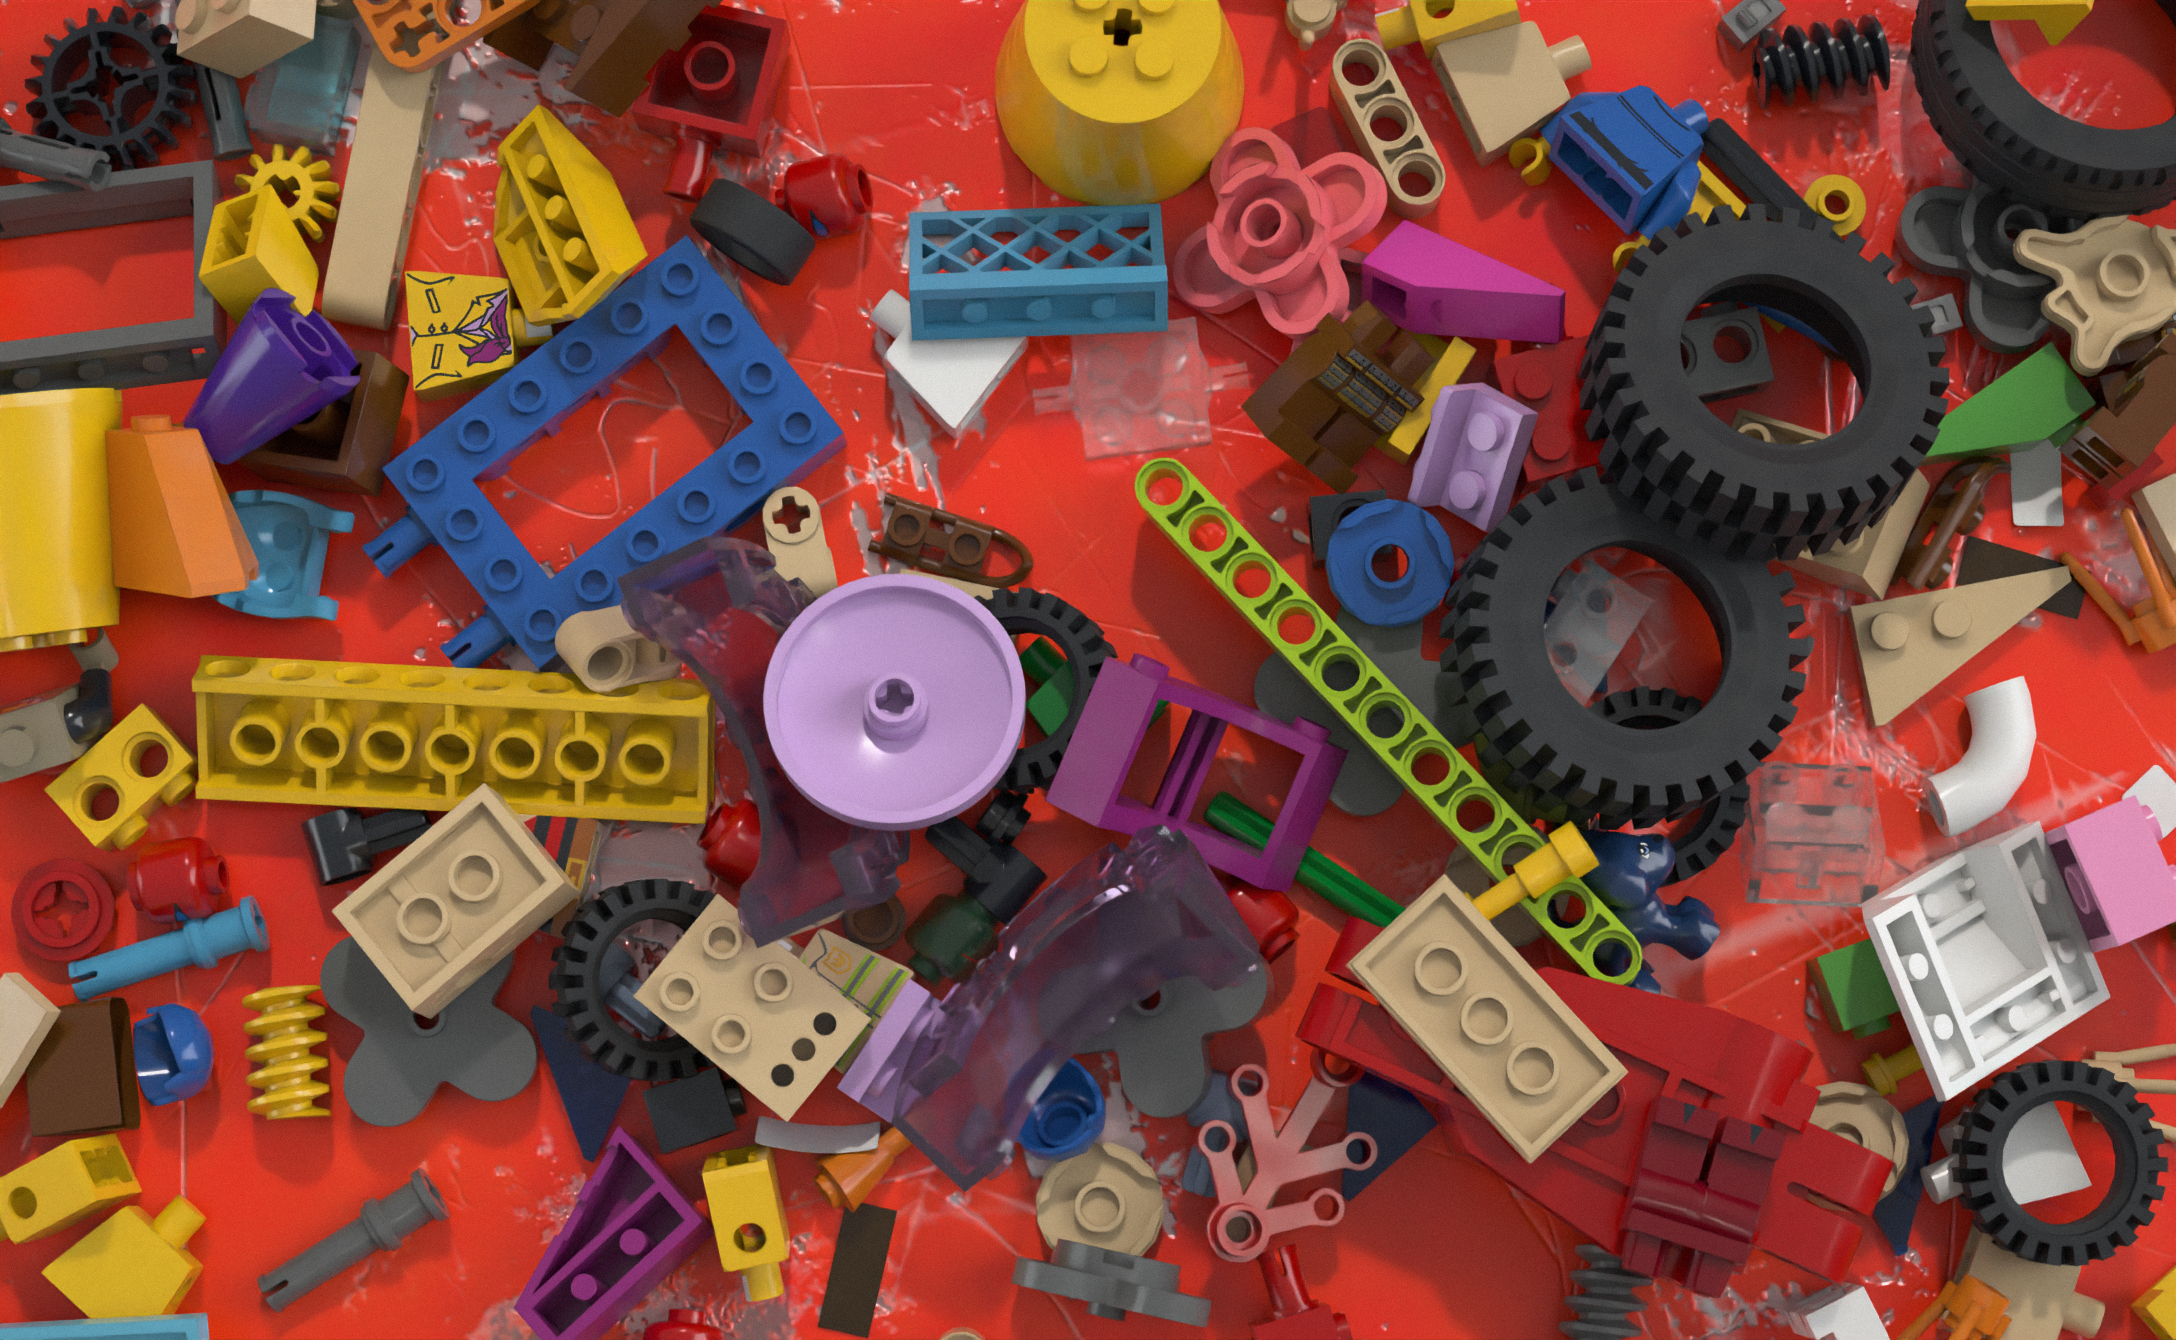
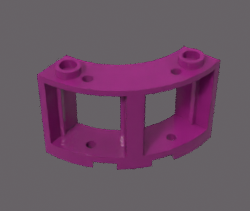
(1111, 734)

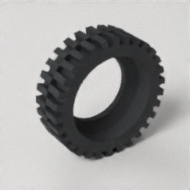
(1710, 470)
(1546, 730)

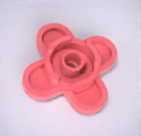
(1279, 232)

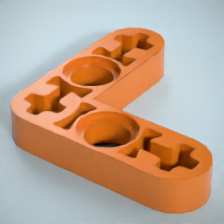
(390, 19)

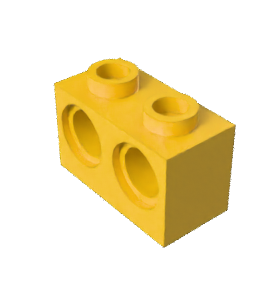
(116, 764)

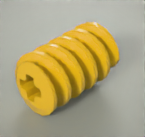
(285, 1052)

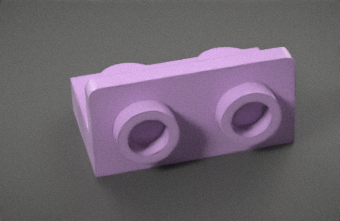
(1472, 453)
(880, 1064)

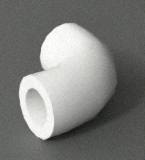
(1992, 765)

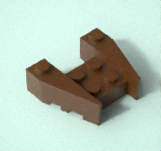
(613, 38)

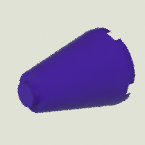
(270, 377)

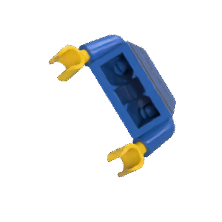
(1625, 155)

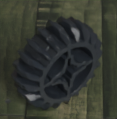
(137, 87)

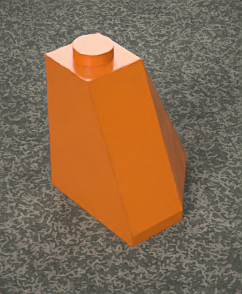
(172, 514)

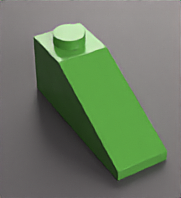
(2015, 412)

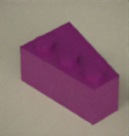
(615, 1246)

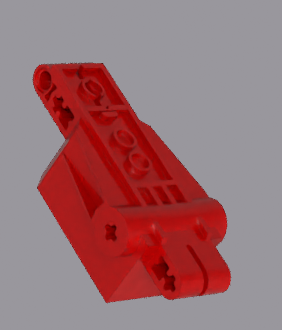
(1668, 1051)

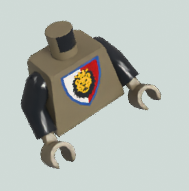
(62, 721)

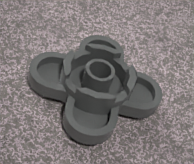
(1967, 238)
(1364, 783)
(1167, 1048)
(404, 1065)
(1113, 1283)

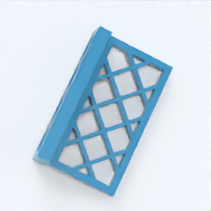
(1038, 296)

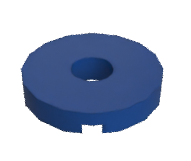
(1428, 563)

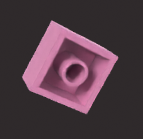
(2116, 873)

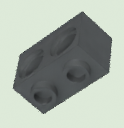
(1706, 372)

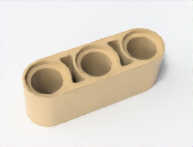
(1386, 99)

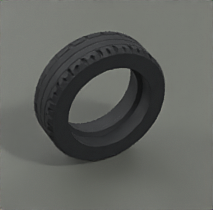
(2019, 141)

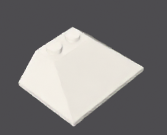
(1984, 955)

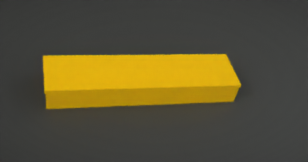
(442, 732)

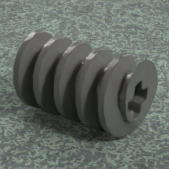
(1605, 1298)

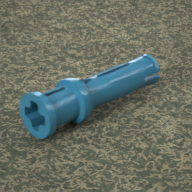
(196, 943)

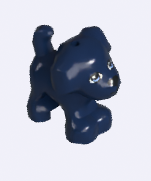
(1627, 885)

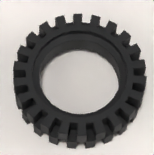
(1084, 649)
(1719, 818)
(579, 984)
(2133, 1147)

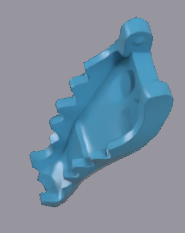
(291, 549)

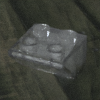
(1811, 835)

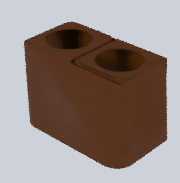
(85, 1072)

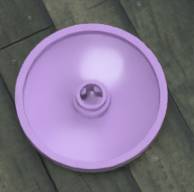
(894, 702)

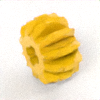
(303, 180)

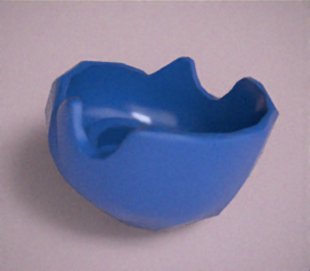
(172, 1054)
(1065, 1116)

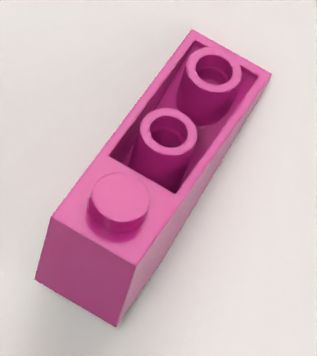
(1456, 291)

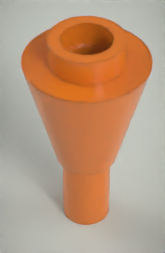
(852, 1175)

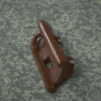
(1953, 513)
(964, 547)

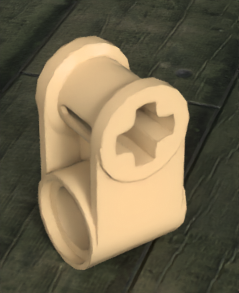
(804, 552)
(610, 653)

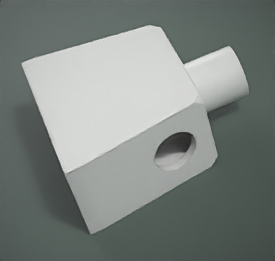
(946, 374)
(2035, 1164)

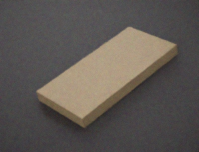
(1486, 1019)

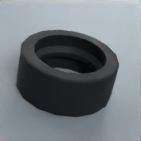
(752, 232)

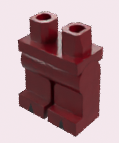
(1702, 1216)

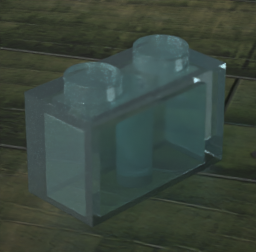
(306, 90)

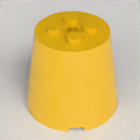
(1116, 118)
(56, 516)

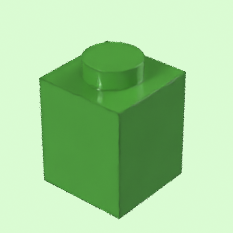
(1854, 989)

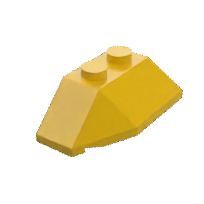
(560, 222)

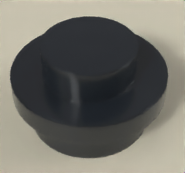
(1004, 817)

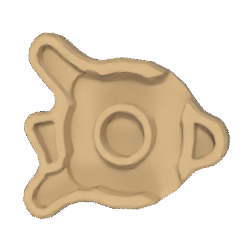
(2110, 283)

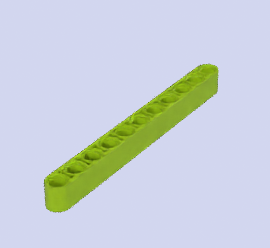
(1371, 692)

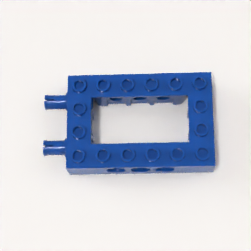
(715, 499)

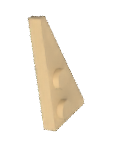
(1922, 638)

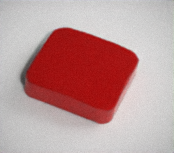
(1310, 136)

